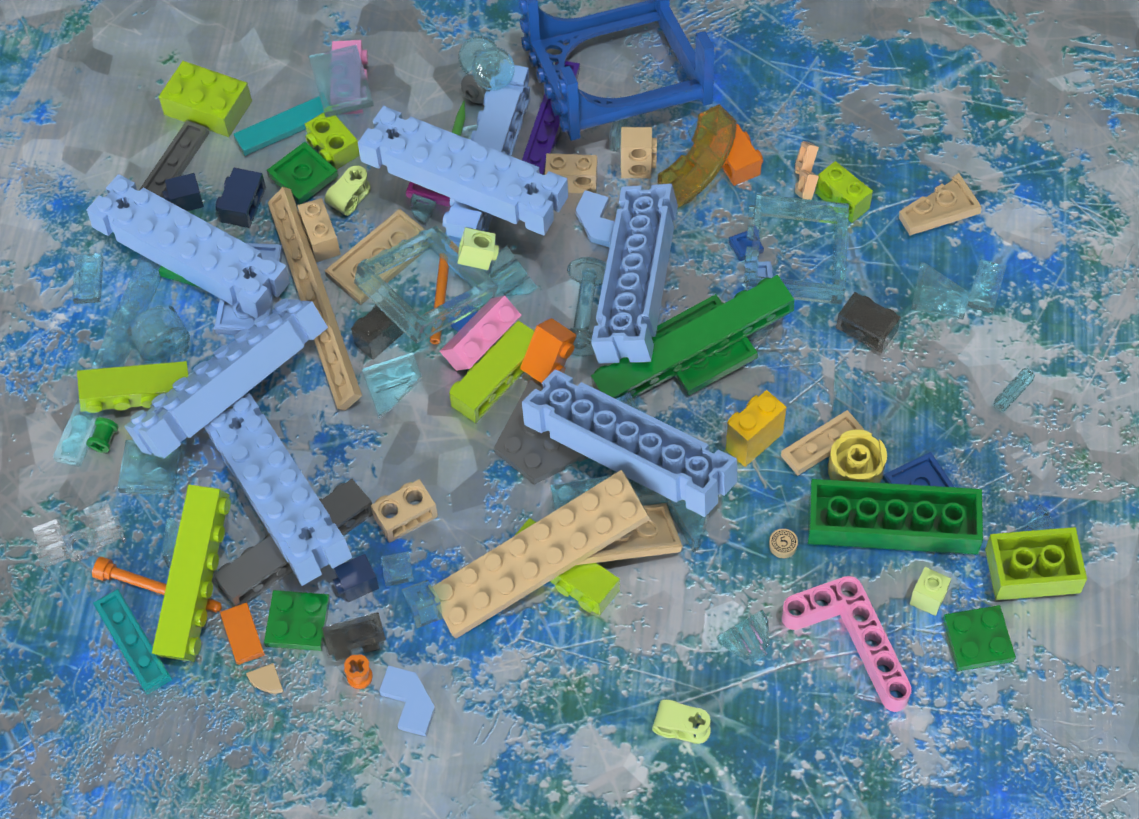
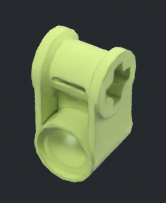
(348, 190)
(678, 720)

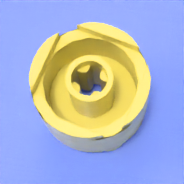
(857, 457)

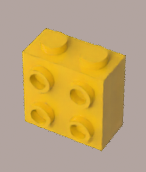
(755, 427)

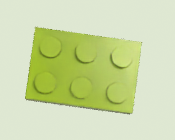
(205, 98)
(1035, 563)

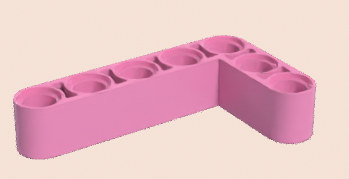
(859, 631)

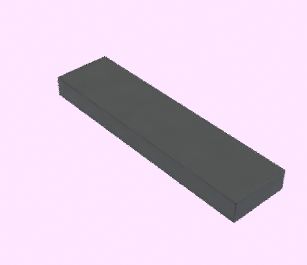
(176, 157)

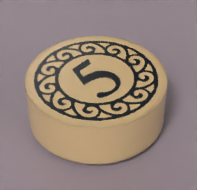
(783, 543)

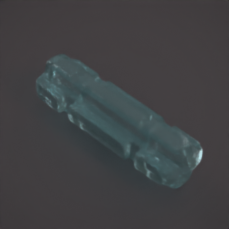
(1014, 389)

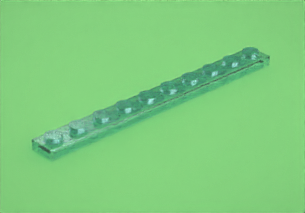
(112, 353)

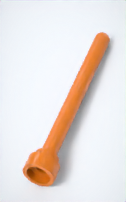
(106, 569)

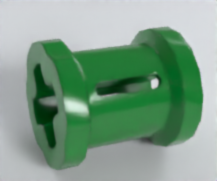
(102, 435)

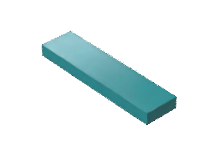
(278, 126)
(132, 641)

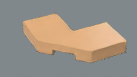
(803, 166)

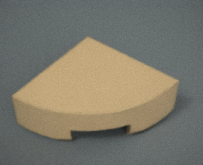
(266, 679)

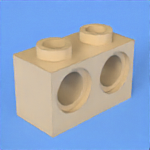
(637, 152)
(578, 169)
(319, 230)
(408, 515)

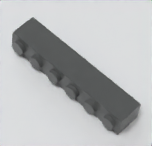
(265, 565)

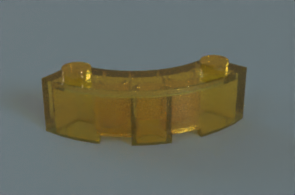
(708, 154)

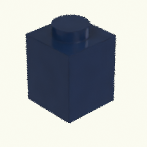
(184, 192)
(355, 578)

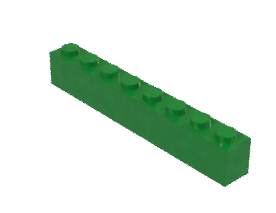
(698, 339)

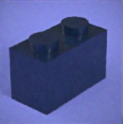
(241, 197)

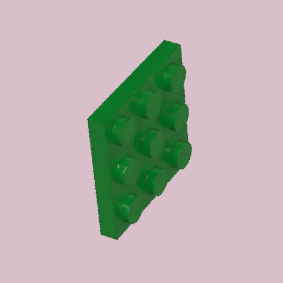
(715, 366)

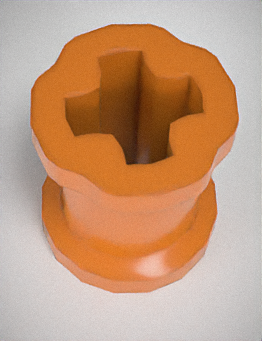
(360, 663)

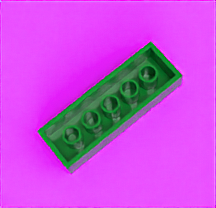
(895, 516)

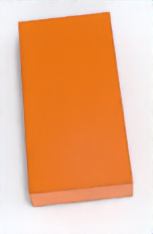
(242, 633)

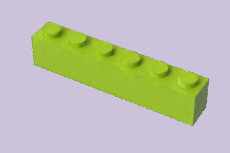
(191, 573)

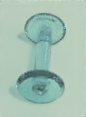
(489, 64)
(588, 273)

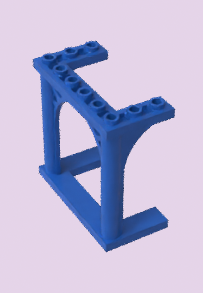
(583, 110)

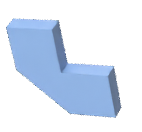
(590, 213)
(407, 687)

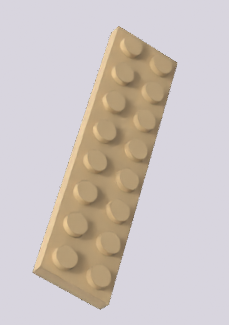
(540, 553)

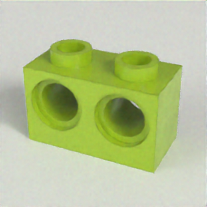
(332, 140)
(841, 186)

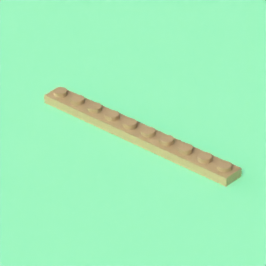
(311, 288)

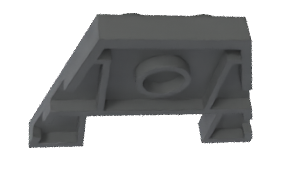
(530, 451)

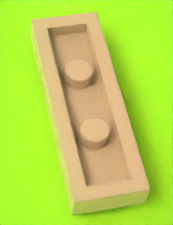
(818, 444)

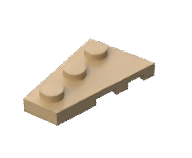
(942, 207)

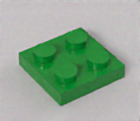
(302, 172)
(296, 620)
(979, 638)

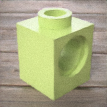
(477, 248)
(930, 591)

